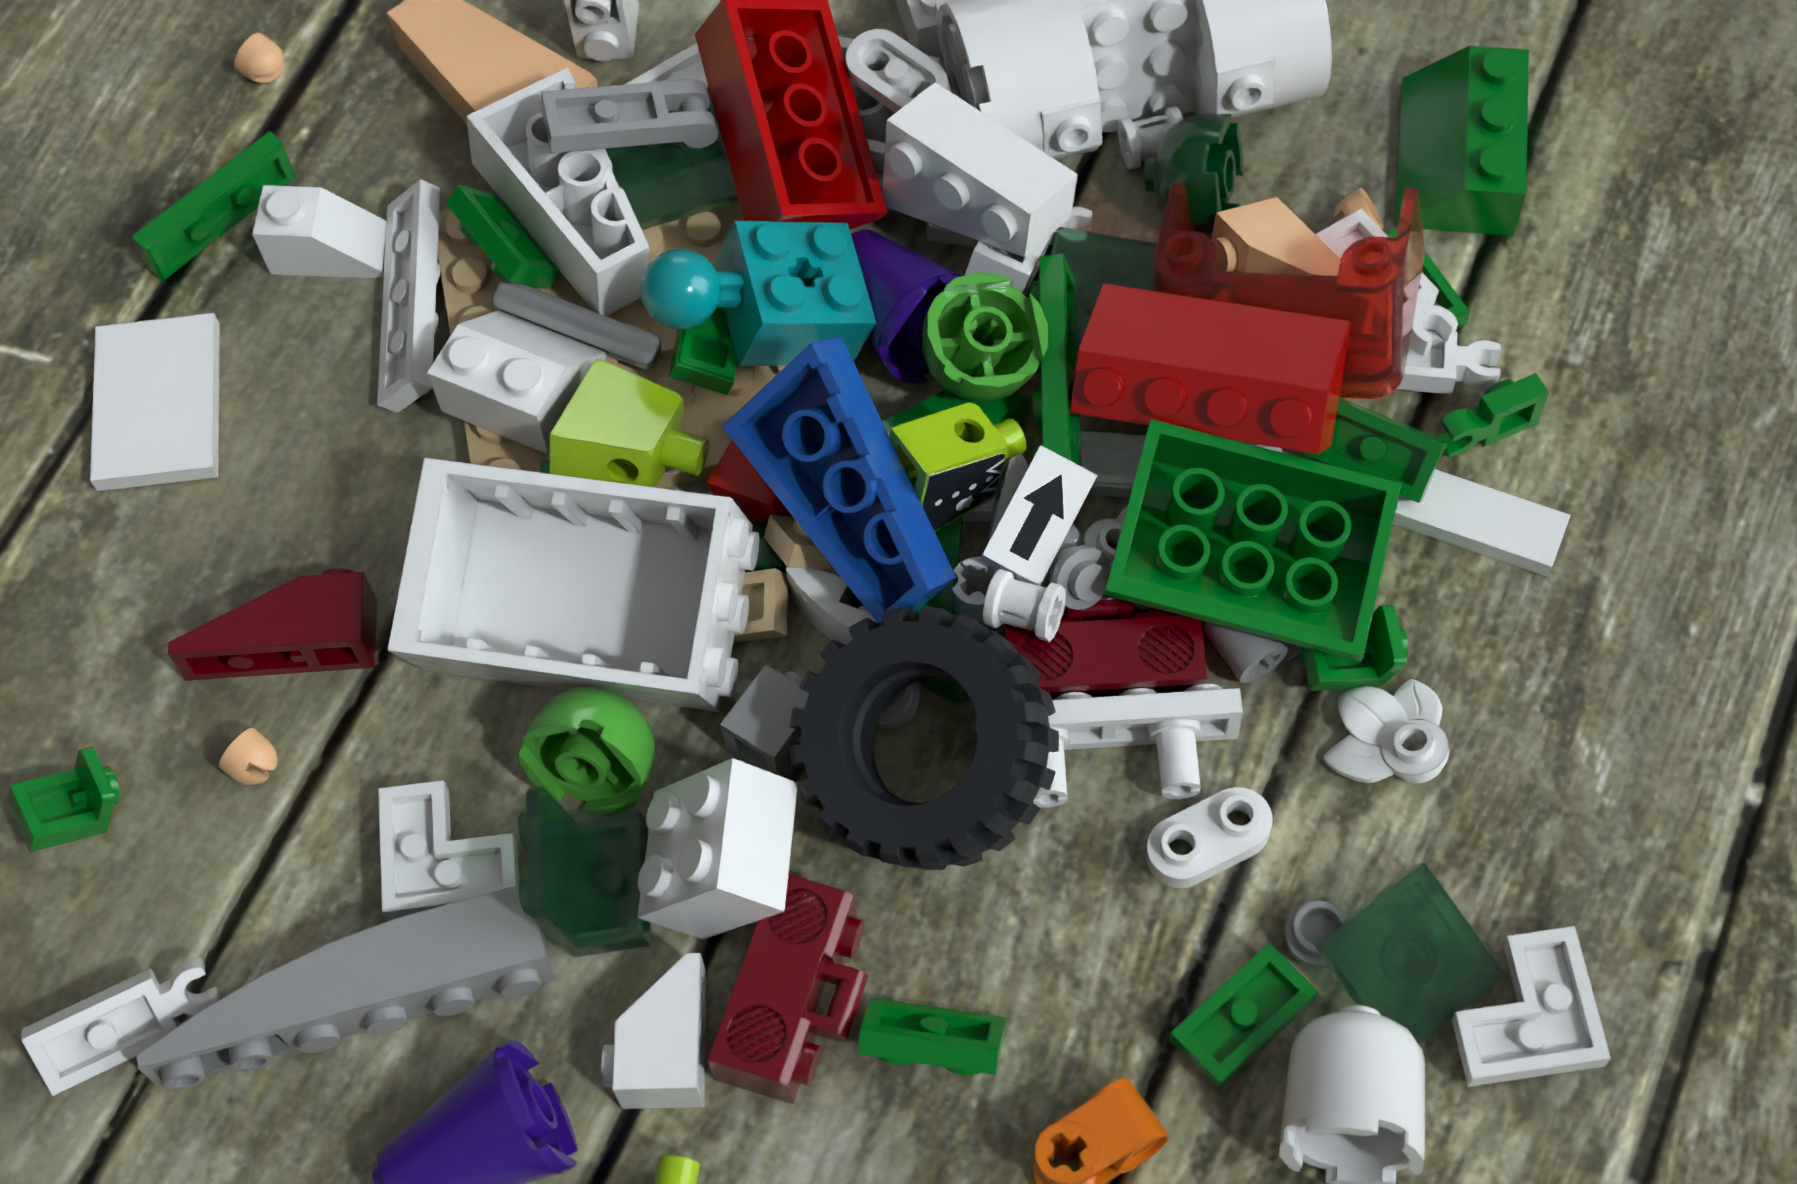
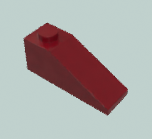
(295, 628)

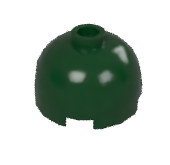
(1204, 156)

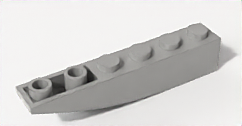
(361, 984)

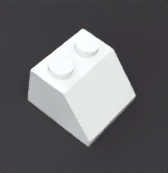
(510, 376)

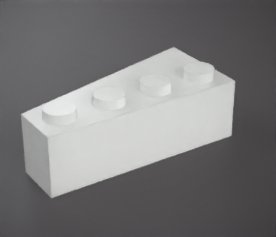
(561, 198)

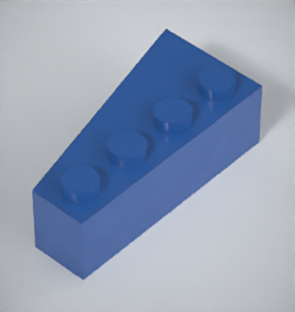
(842, 480)

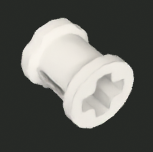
(1142, 137)
(1024, 605)

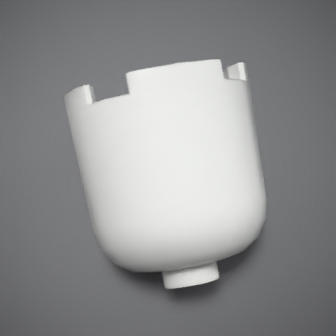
(1355, 1099)

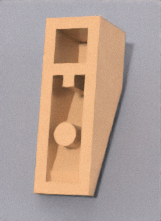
(1269, 240)

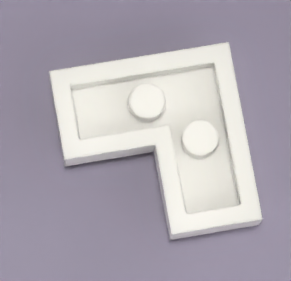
(423, 864)
(1549, 1027)

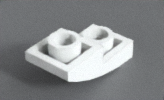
(825, 601)

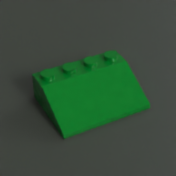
(1254, 540)

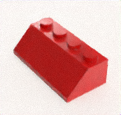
(788, 113)
(1212, 367)

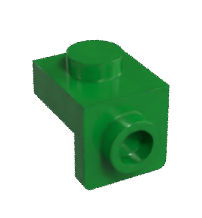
(1382, 659)
(65, 803)

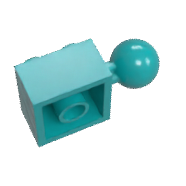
(776, 286)

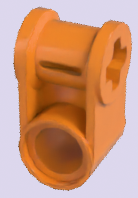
(1106, 1135)

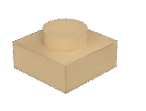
(794, 544)
(767, 605)

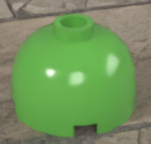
(983, 337)
(590, 748)

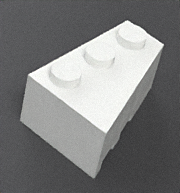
(972, 174)

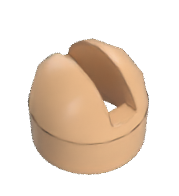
(260, 59)
(1354, 202)
(249, 758)

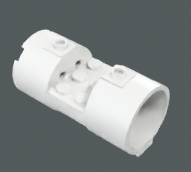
(1079, 66)

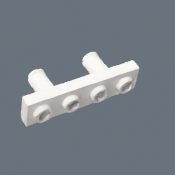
(1144, 718)

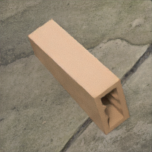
(472, 54)

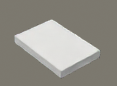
(155, 402)

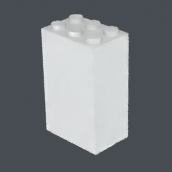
(574, 584)

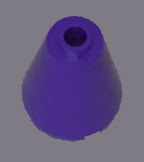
(900, 293)
(485, 1130)

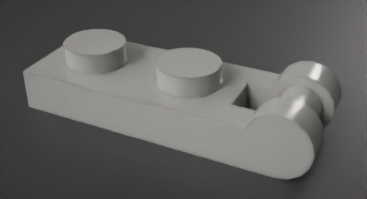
(628, 116)

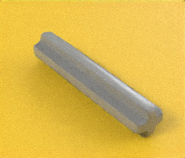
(578, 323)

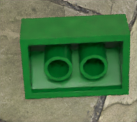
(1466, 140)

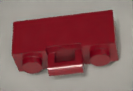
(1115, 651)
(771, 1014)

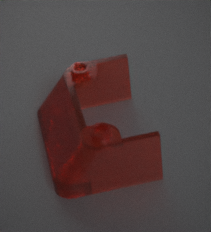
(1373, 289)

